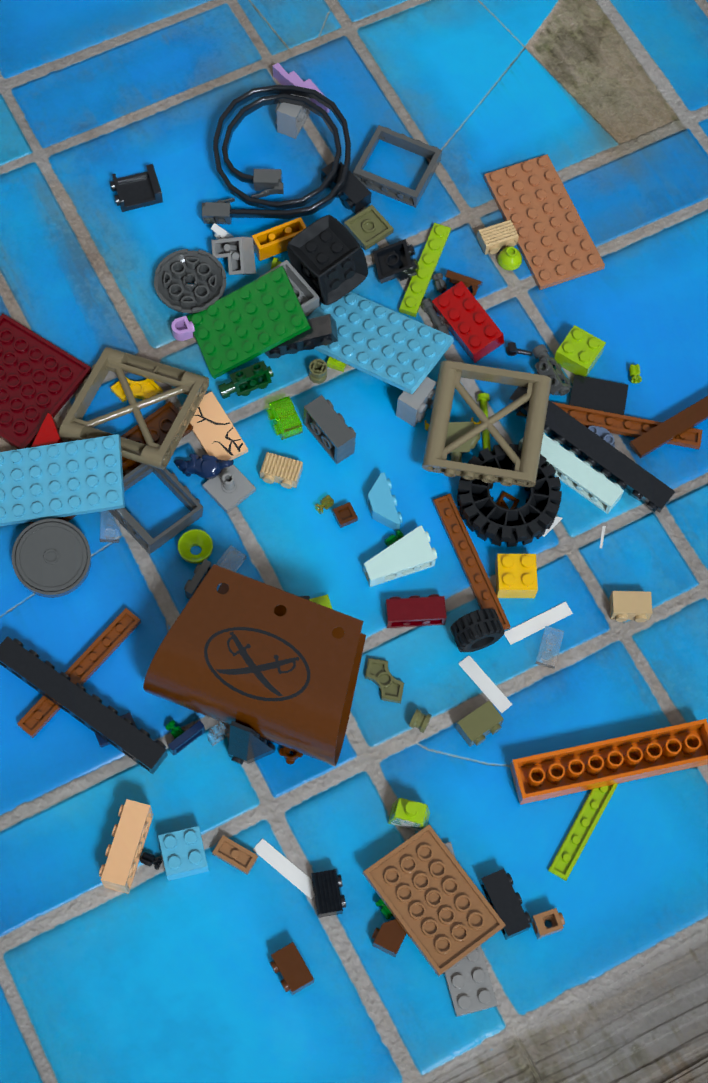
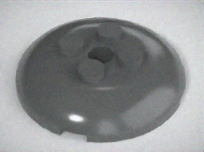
(190, 267)

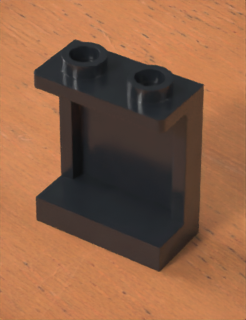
(137, 190)

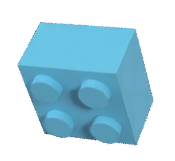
(183, 853)

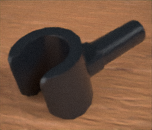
(512, 350)

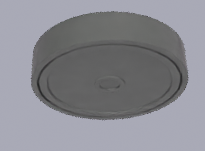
(51, 558)

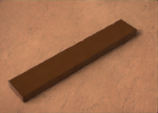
(671, 428)

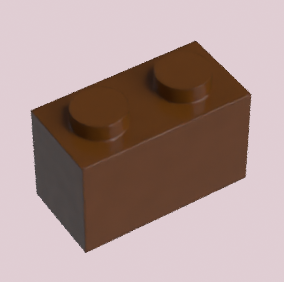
(291, 968)

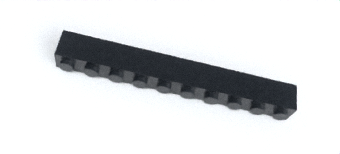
(602, 455)
(81, 705)

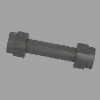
(428, 307)

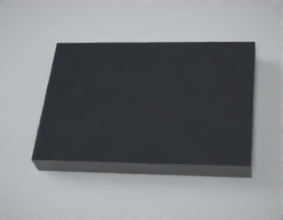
(598, 394)

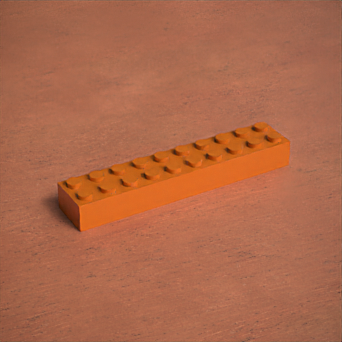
(610, 761)

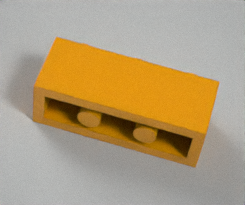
(276, 239)

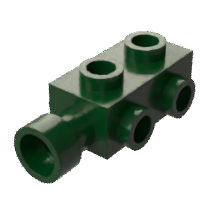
(249, 378)

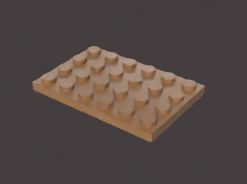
(434, 900)

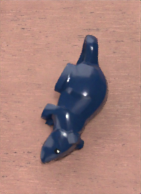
(205, 467)

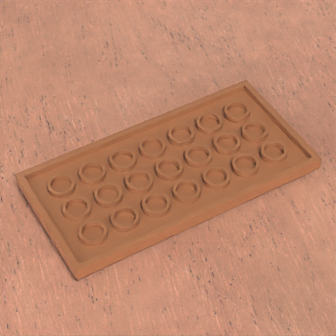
(546, 220)

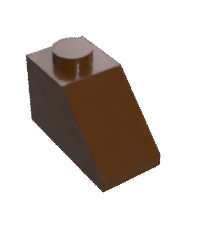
(389, 937)

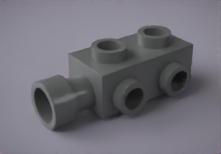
(546, 367)

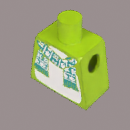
(409, 814)

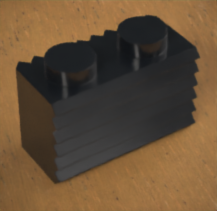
(327, 893)

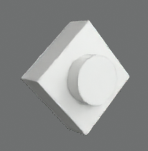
(220, 233)

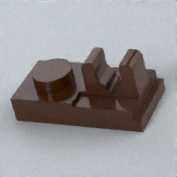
(456, 278)

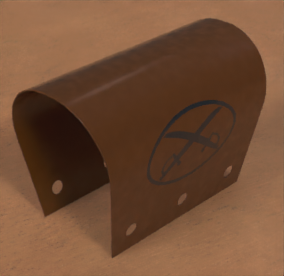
(262, 663)

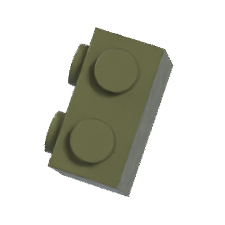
(479, 724)

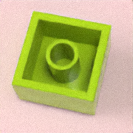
(579, 351)

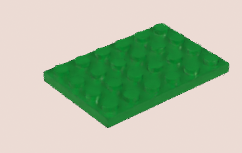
(249, 322)

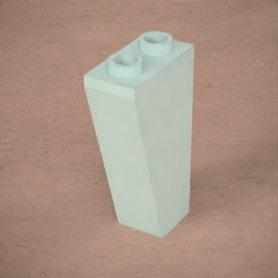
(401, 558)

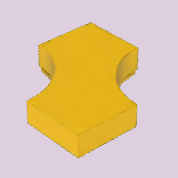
(140, 389)

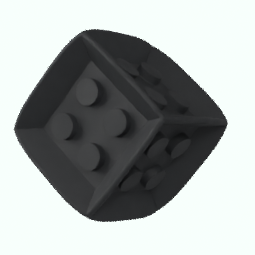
(328, 259)

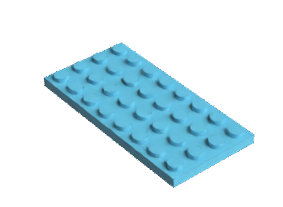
(383, 342)
(61, 480)

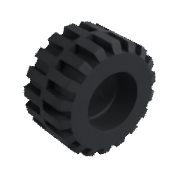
(477, 630)

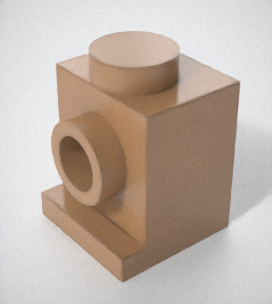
(551, 915)

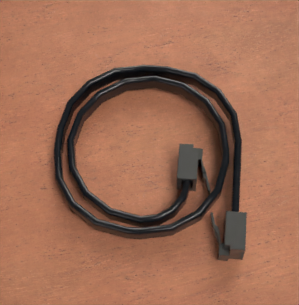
(270, 180)

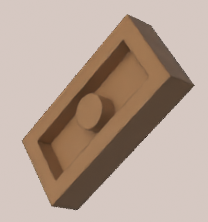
(235, 855)

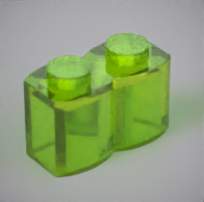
(284, 417)

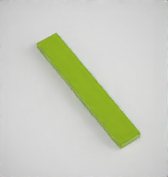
(581, 831)

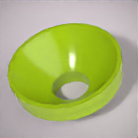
(195, 538)

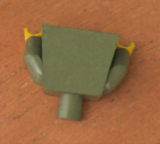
(456, 430)

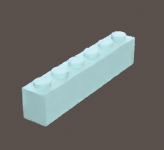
(580, 475)

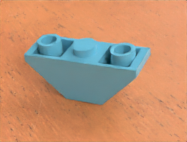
(383, 503)

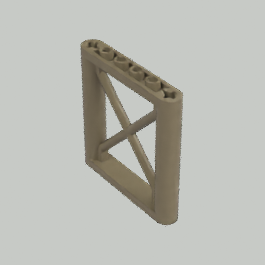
(117, 361)
(527, 465)

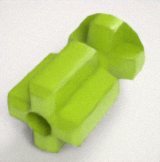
(635, 373)

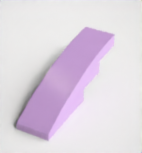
(293, 79)

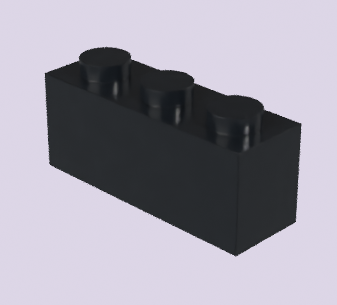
(353, 194)
(506, 903)

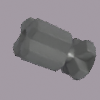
(439, 283)

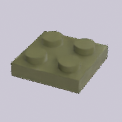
(368, 227)

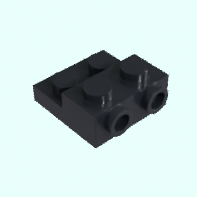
(395, 261)

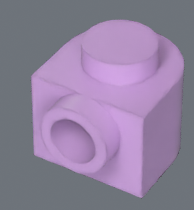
(182, 329)

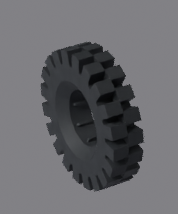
(509, 524)

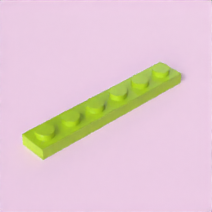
(427, 265)

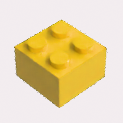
(516, 576)

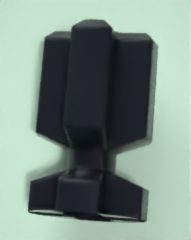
(149, 859)

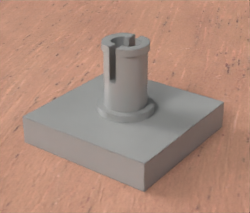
(229, 488)

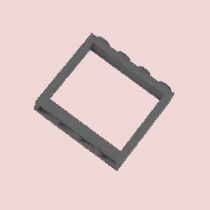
(391, 188)
(180, 491)

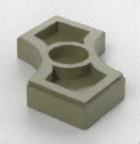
(390, 688)

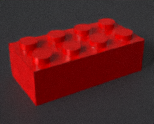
(468, 321)

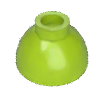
(509, 258)

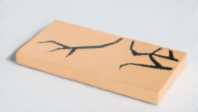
(216, 430)

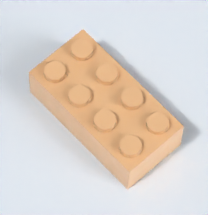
(126, 846)

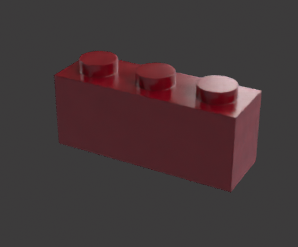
(415, 611)

